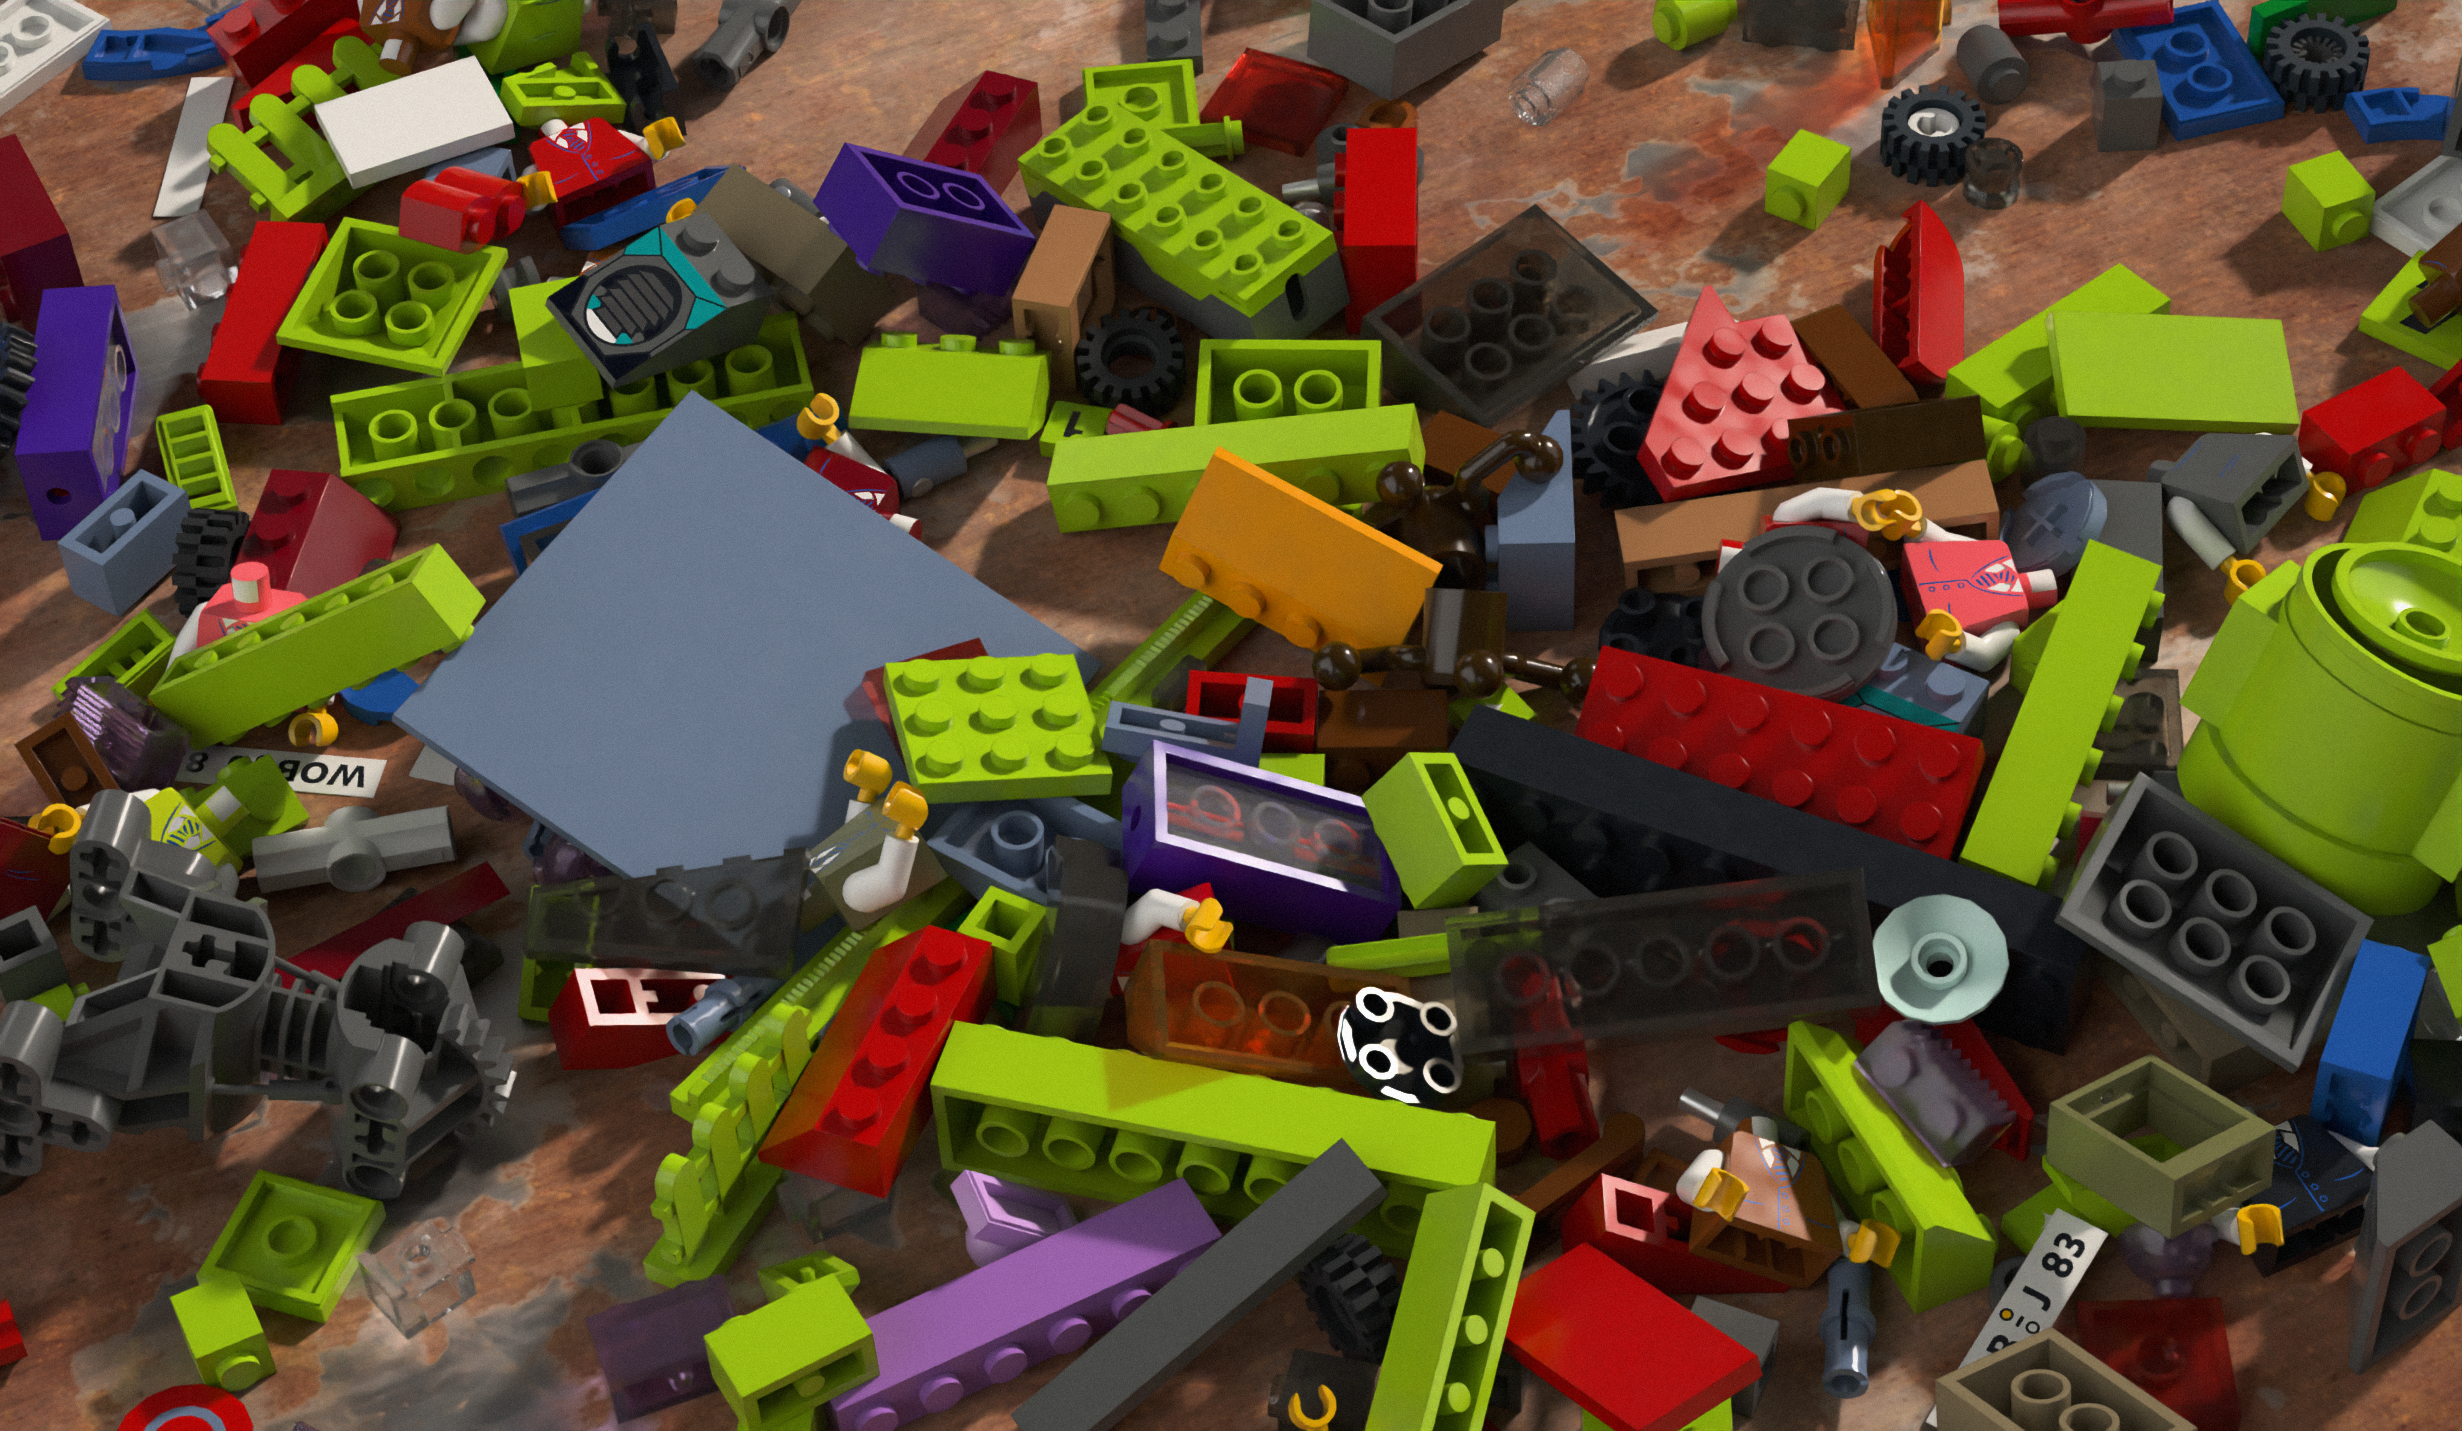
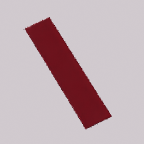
(438, 904)

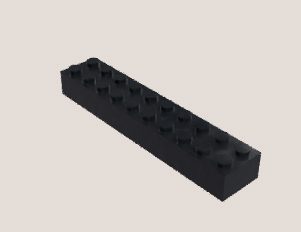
(1652, 828)

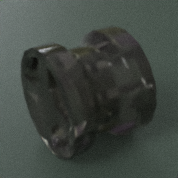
(1992, 173)

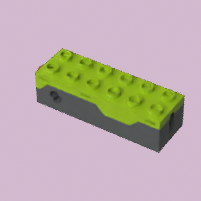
(1189, 227)

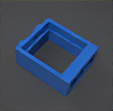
(2369, 1042)

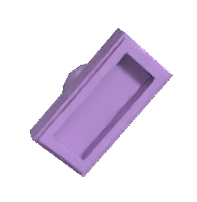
(1006, 1215)

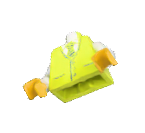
(173, 823)

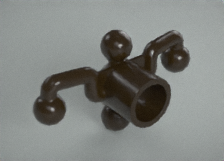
(1441, 518)
(1458, 652)

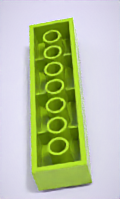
(1131, 1123)

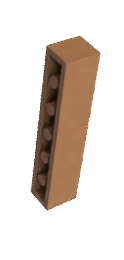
(1678, 542)

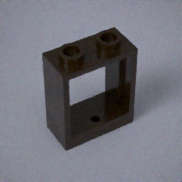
(1886, 438)

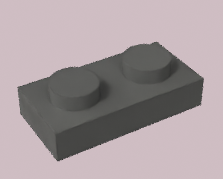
(1174, 31)

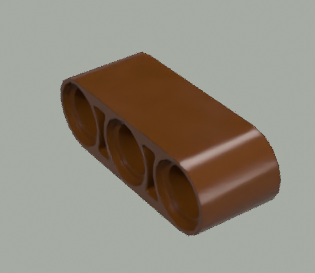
(1852, 360)

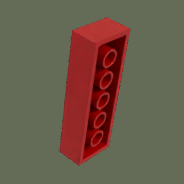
(1790, 749)

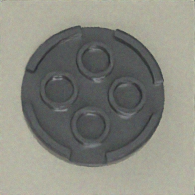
(1801, 613)

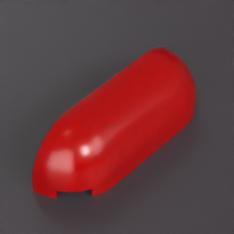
(1920, 299)

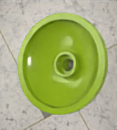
(2404, 603)

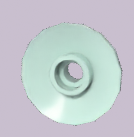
(1934, 931)

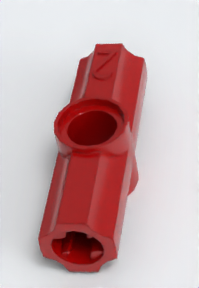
(2080, 19)
(1558, 1102)

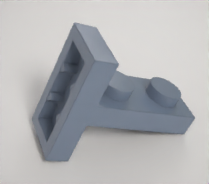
(1133, 728)

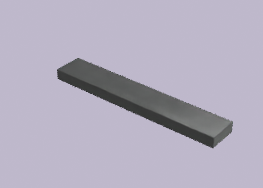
(1207, 1297)

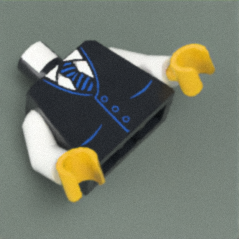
(2311, 1200)

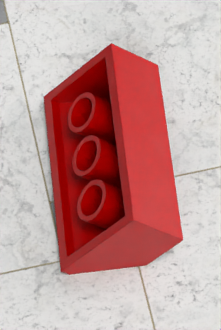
(873, 1071)

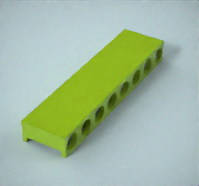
(477, 426)

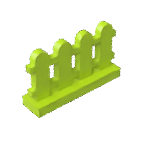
(316, 183)
(716, 1217)

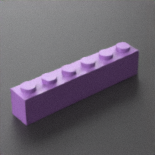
(1024, 1308)

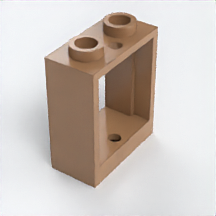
(1067, 288)

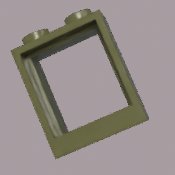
(2224, 1160)

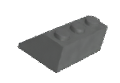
(2407, 1245)

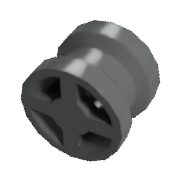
(522, 274)

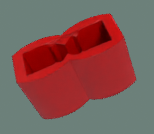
(461, 210)

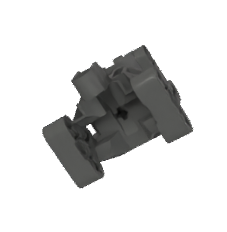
(207, 1022)

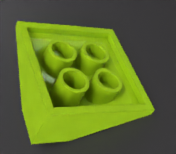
(390, 299)

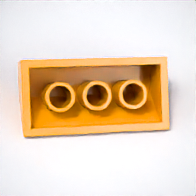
(1296, 561)

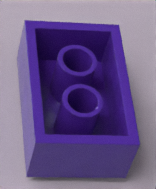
(923, 221)

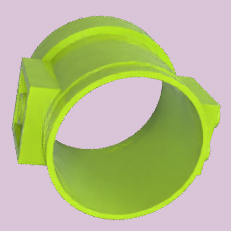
(2327, 745)

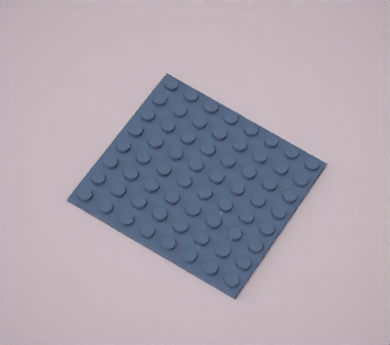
(700, 658)

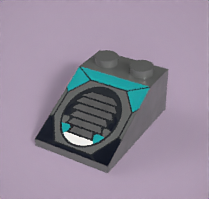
(664, 302)

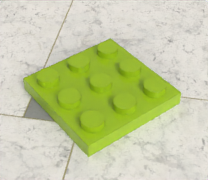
(996, 728)

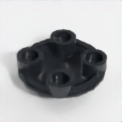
(1656, 626)
(1401, 1048)

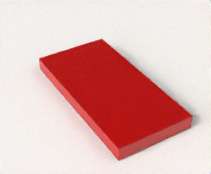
(1622, 1345)

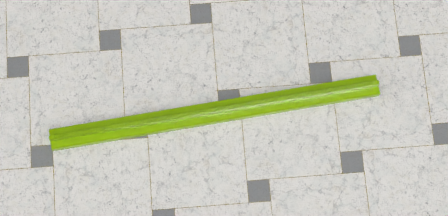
(822, 985)

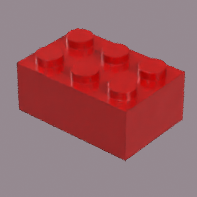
(1376, 217)

